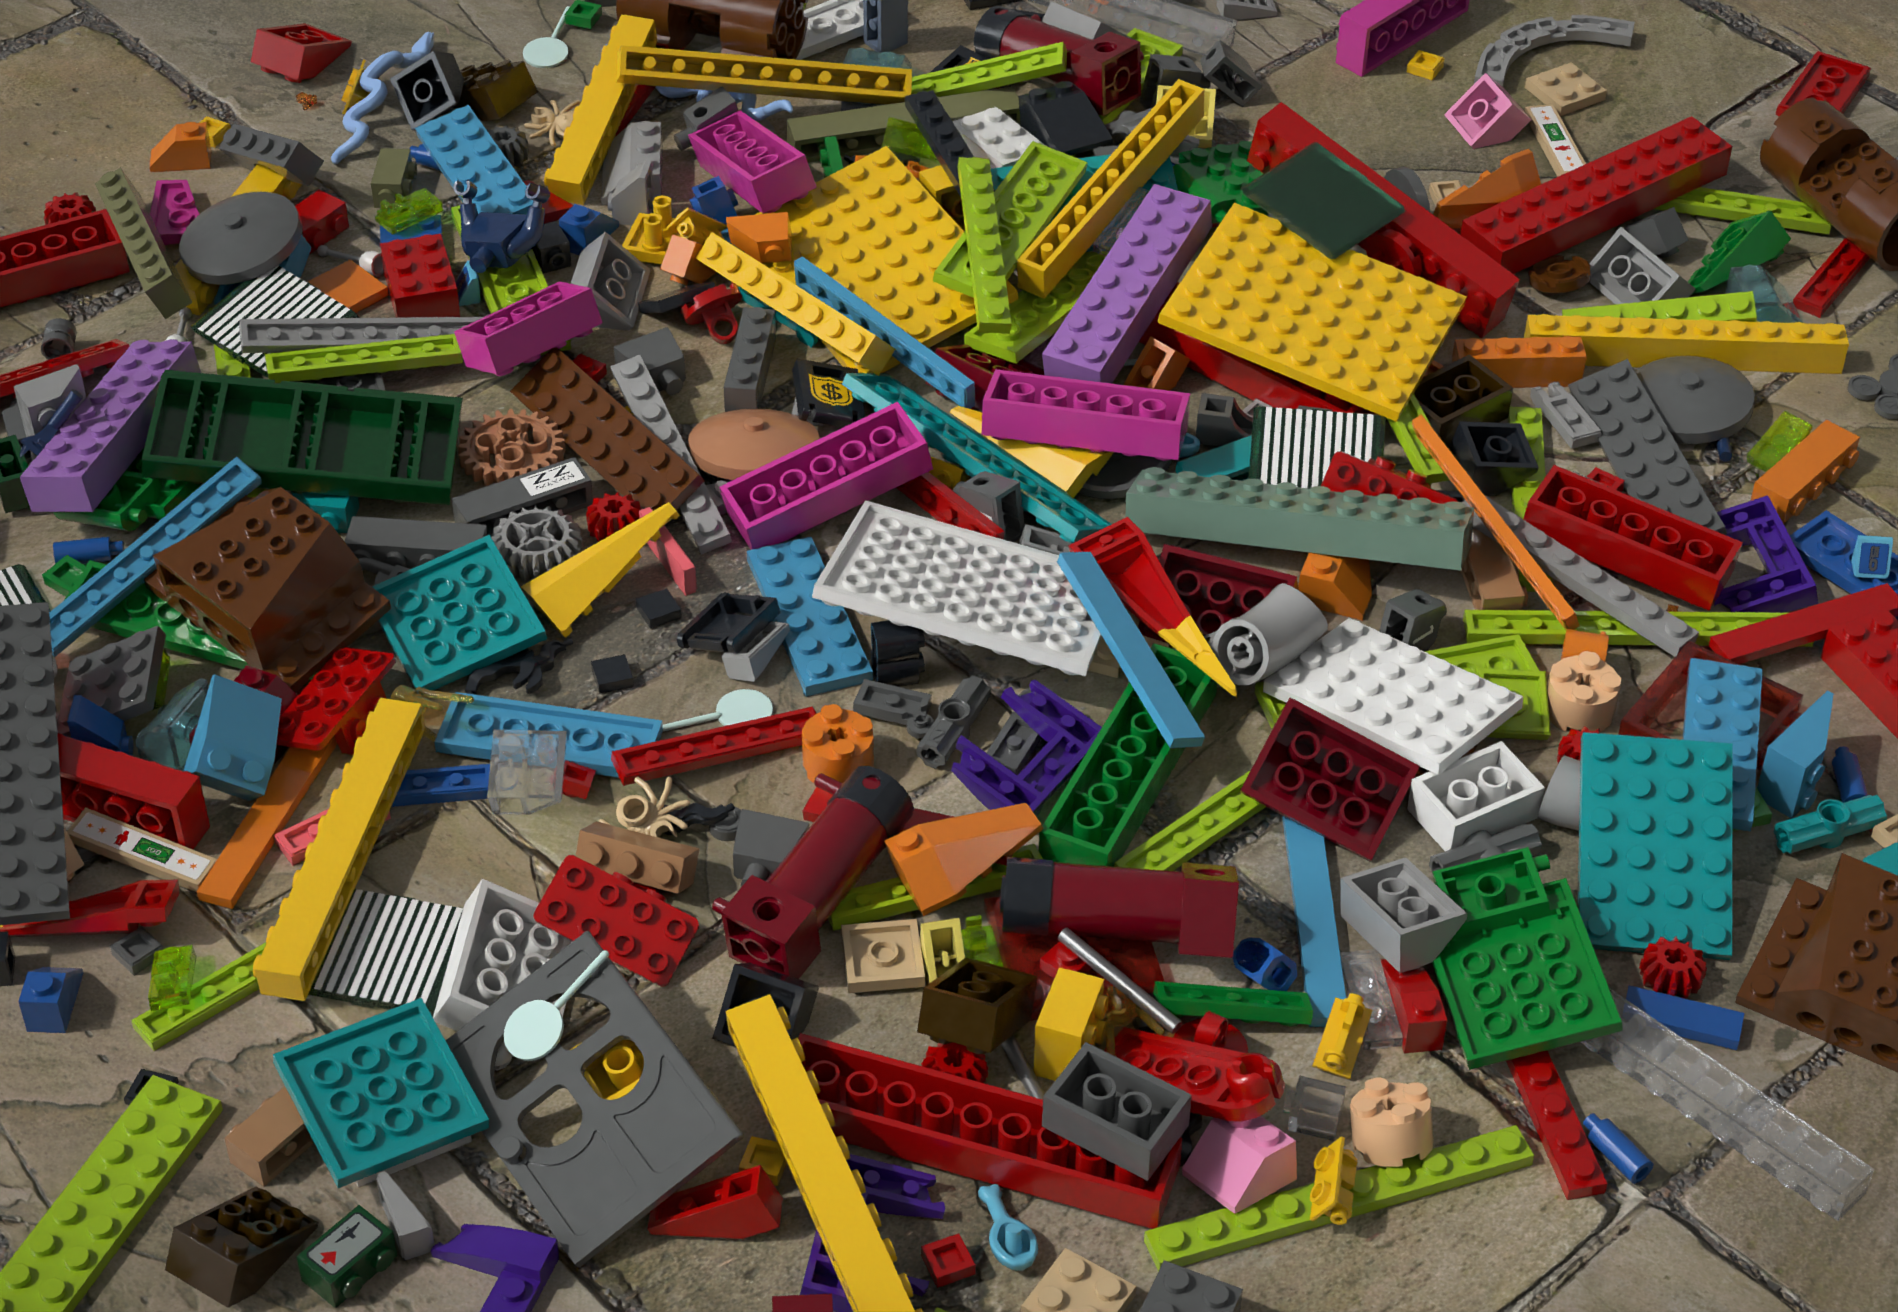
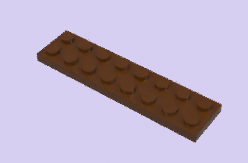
(606, 433)

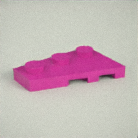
(172, 209)

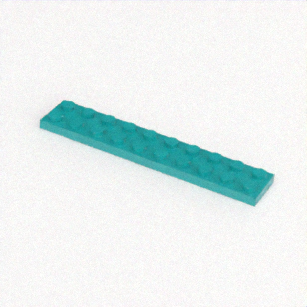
(977, 455)

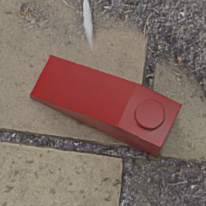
(1417, 1008)
(721, 1208)

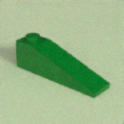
(1741, 244)

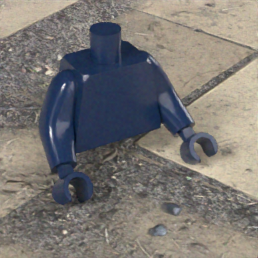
(499, 238)

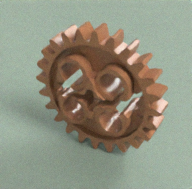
(508, 440)

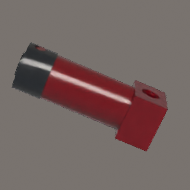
(1102, 67)
(1124, 903)
(780, 918)

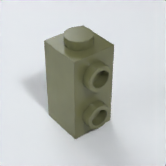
(393, 175)

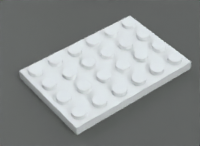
(1395, 694)

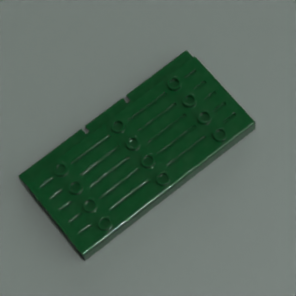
(305, 436)

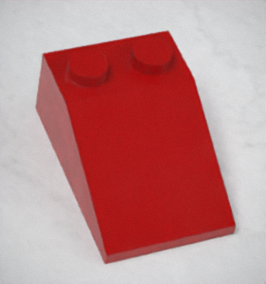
(296, 50)

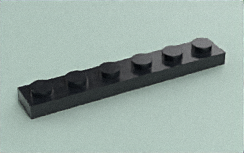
(938, 132)

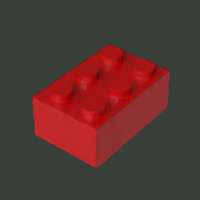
(420, 277)

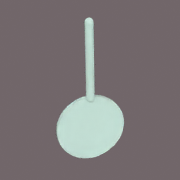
(547, 51)
(732, 709)
(538, 1024)

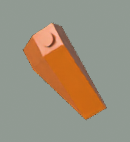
(1515, 176)
(1337, 584)
(948, 854)

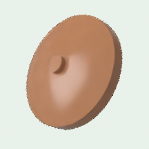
(746, 440)

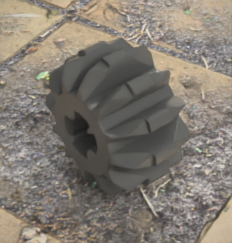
(511, 143)

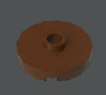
(1560, 275)

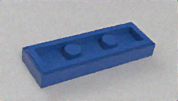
(443, 785)
(1690, 1018)

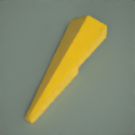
(1062, 467)
(575, 583)

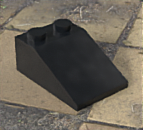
(1063, 119)

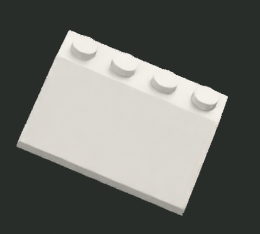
(492, 953)

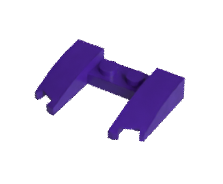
(1788, 581)
(1068, 739)
(893, 1192)
(513, 1255)

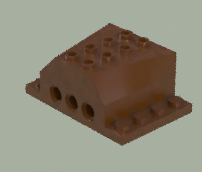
(270, 585)
(1834, 962)

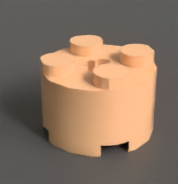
(1582, 692)
(1391, 1122)

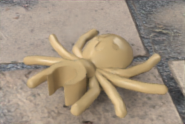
(547, 120)
(646, 817)

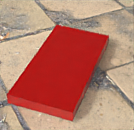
(1829, 80)

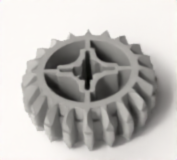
(536, 541)

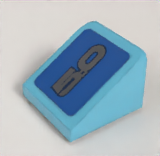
(468, 286)
(1872, 557)

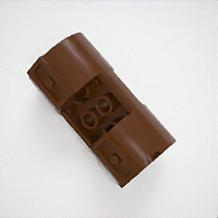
(743, 26)
(1838, 175)

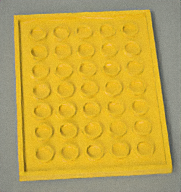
(882, 242)
(1316, 319)

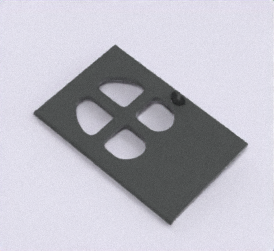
(627, 1148)

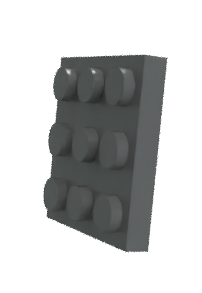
(116, 677)

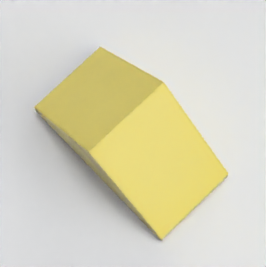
(941, 946)

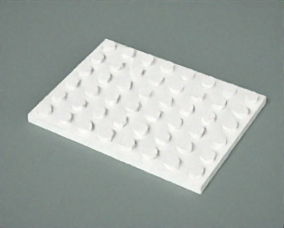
(960, 588)

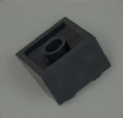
(428, 87)
(1493, 454)
(753, 982)

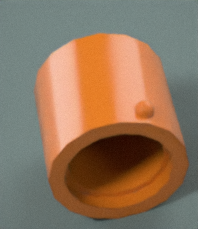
(1580, 641)

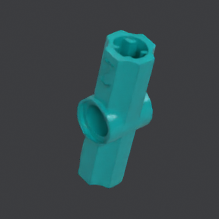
(1829, 824)

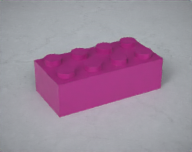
(528, 328)

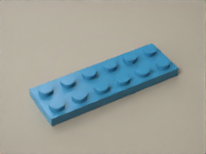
(467, 151)
(820, 635)
(1726, 709)
(590, 734)

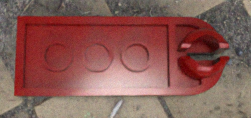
(1220, 1080)

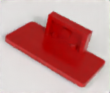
(1378, 478)
(336, 701)
(627, 922)

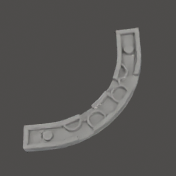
(1531, 34)

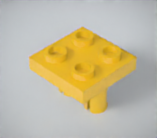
(649, 233)

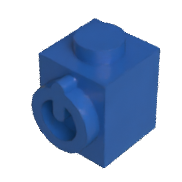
(714, 200)

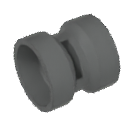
(58, 338)

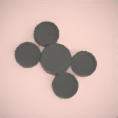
(1868, 388)

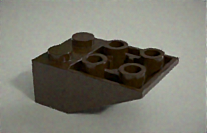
(496, 89)
(237, 1245)

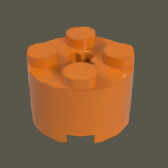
(837, 743)

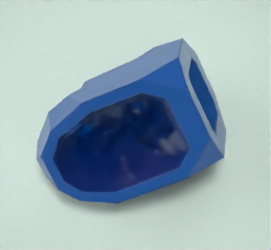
(1264, 964)

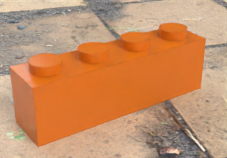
(1527, 360)
(1808, 469)

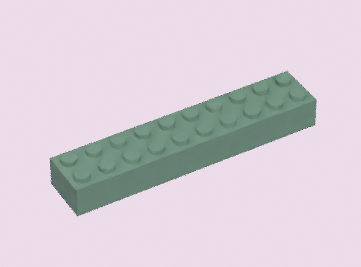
(1301, 518)

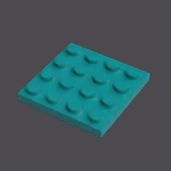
(457, 615)
(380, 1092)

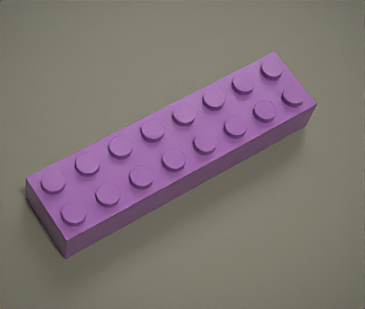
(1129, 287)
(104, 430)

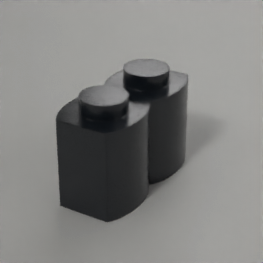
(896, 653)

